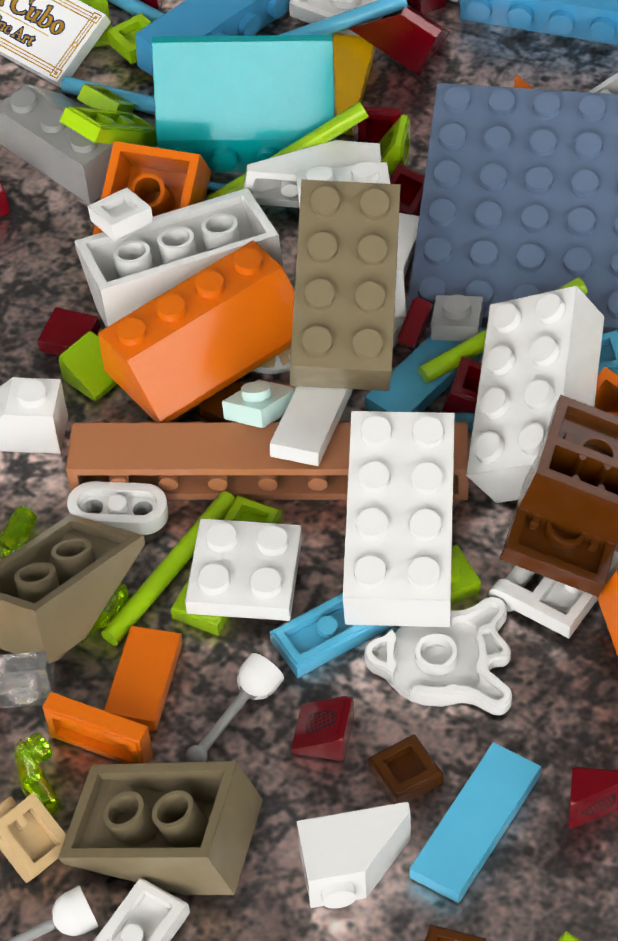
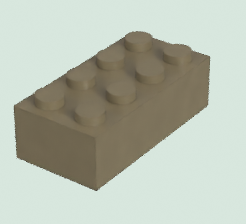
(345, 285)

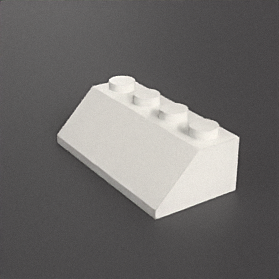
(171, 250)

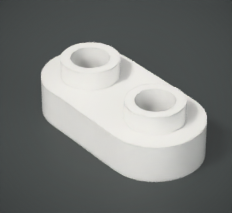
(121, 505)

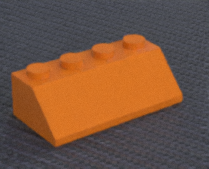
(201, 334)

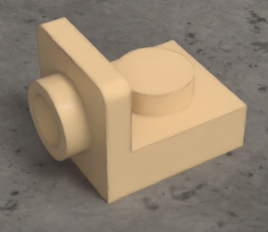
(29, 836)

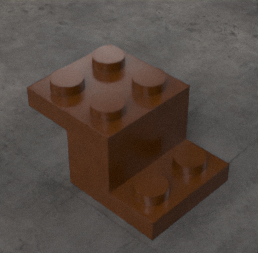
(570, 500)

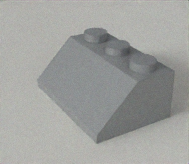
(34, 134)

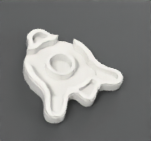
(448, 662)

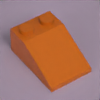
(157, 176)

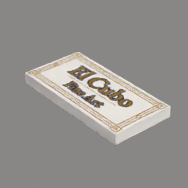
(49, 35)

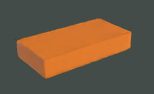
(144, 675)
(97, 730)

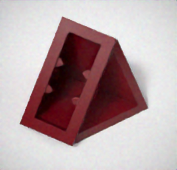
(405, 37)

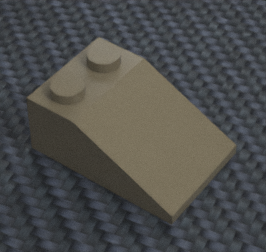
(62, 584)
(166, 824)

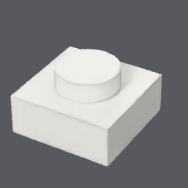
(120, 214)

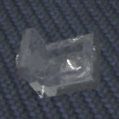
(25, 679)

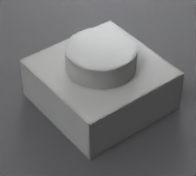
(456, 317)

